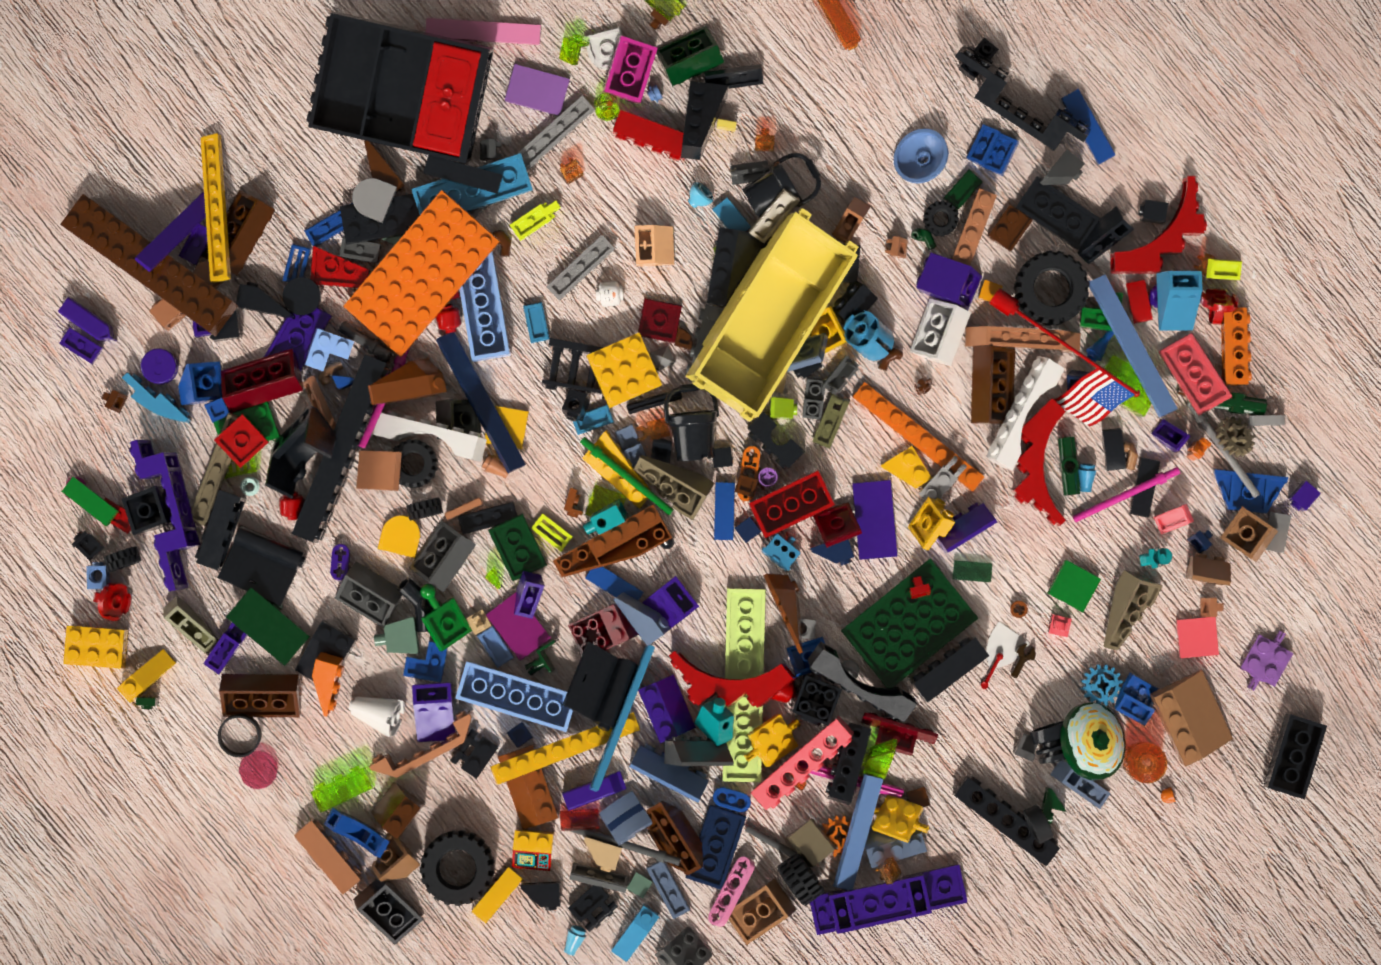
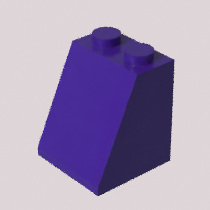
(949, 280)

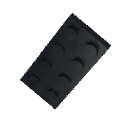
(1057, 213)
(398, 220)

